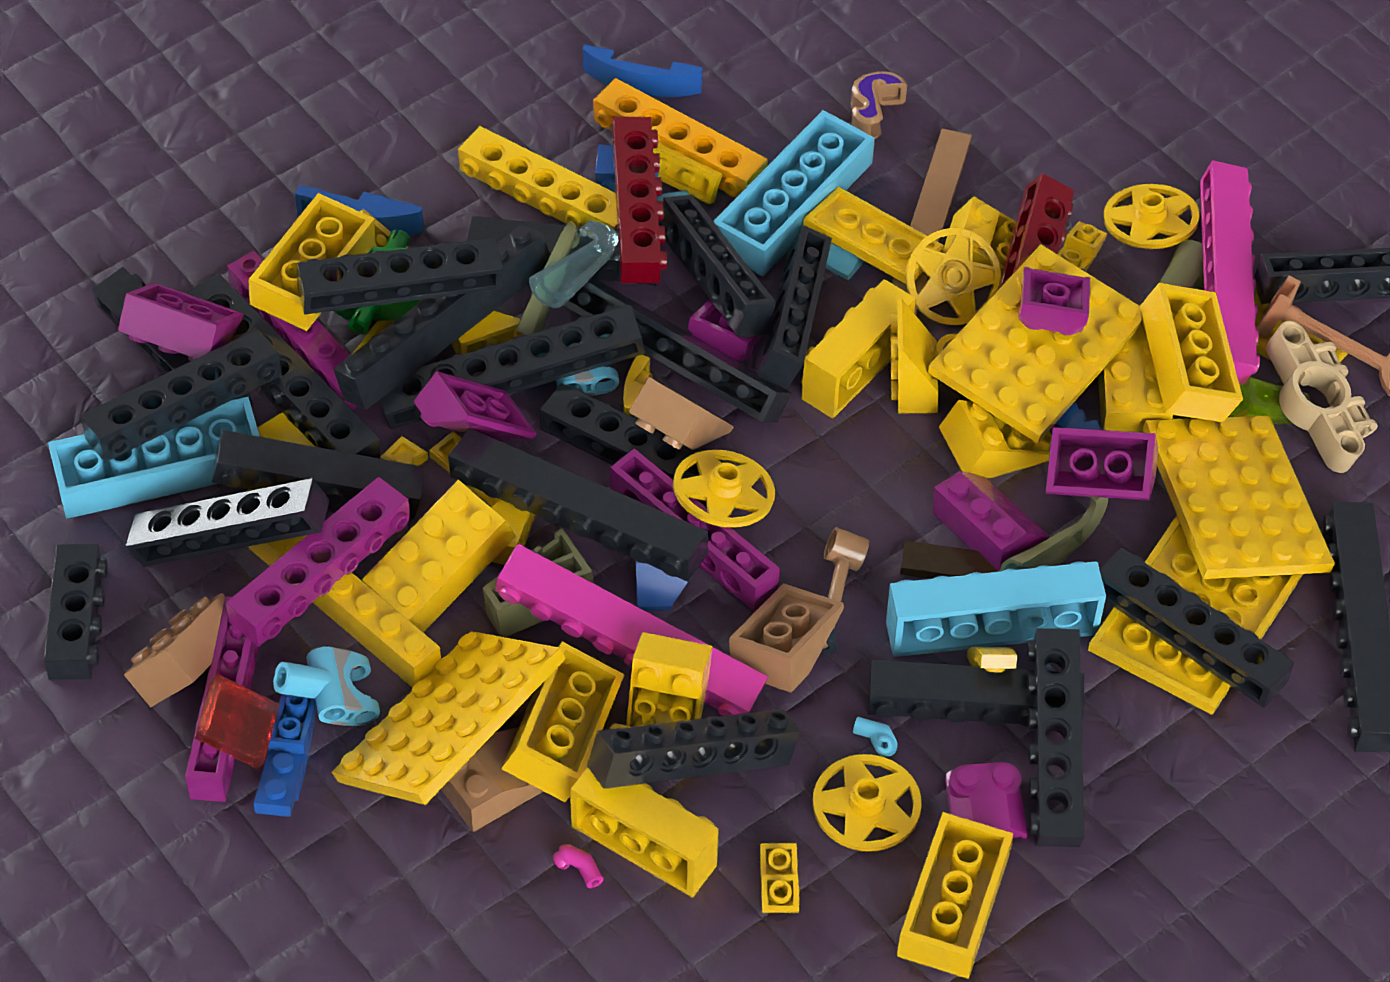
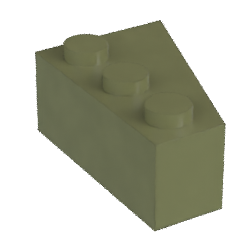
(512, 618)

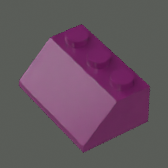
(177, 321)
(468, 404)
(1102, 463)
(985, 518)

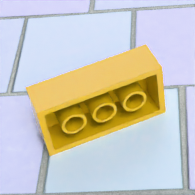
(320, 232)
(852, 350)
(1190, 352)
(1130, 388)
(440, 556)
(563, 723)
(647, 831)
(955, 895)

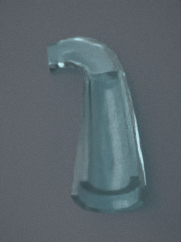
(564, 278)

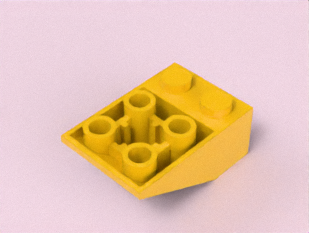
(989, 224)
(910, 359)
(989, 445)
(667, 680)

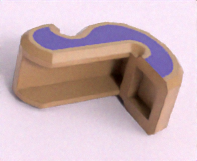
(868, 94)

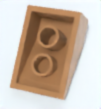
(676, 417)
(786, 635)
(484, 790)

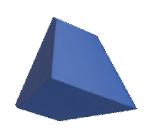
(655, 588)

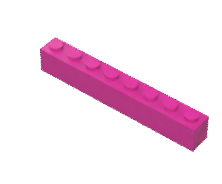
(1230, 260)
(615, 624)

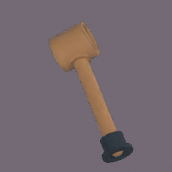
(846, 553)

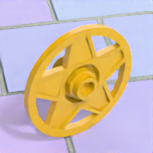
(1151, 215)
(952, 275)
(724, 488)
(867, 802)

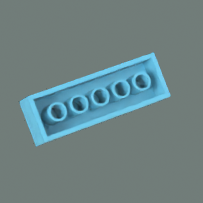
(773, 207)
(158, 468)
(993, 607)

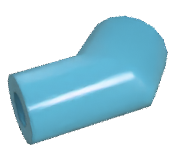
(879, 734)

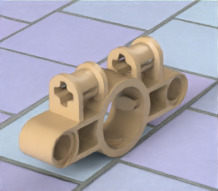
(1335, 429)

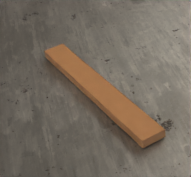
(939, 190)

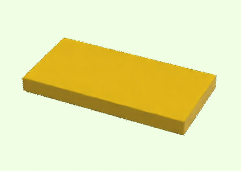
(867, 233)

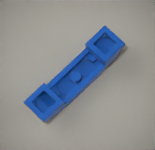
(653, 81)

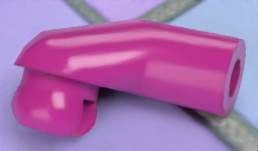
(580, 859)

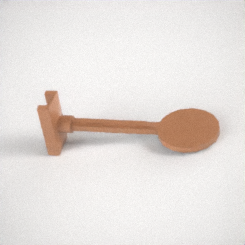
(1282, 309)

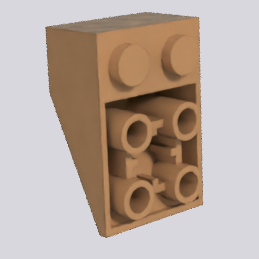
(177, 653)

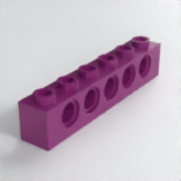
(313, 346)
(729, 556)
(277, 584)
(235, 659)

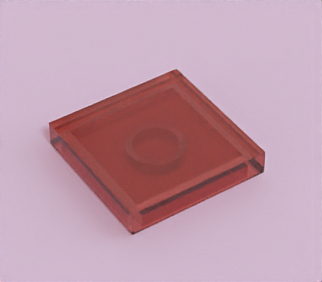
(237, 721)

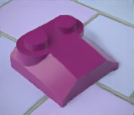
(1054, 301)
(714, 330)
(988, 796)

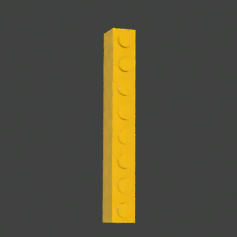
(369, 620)

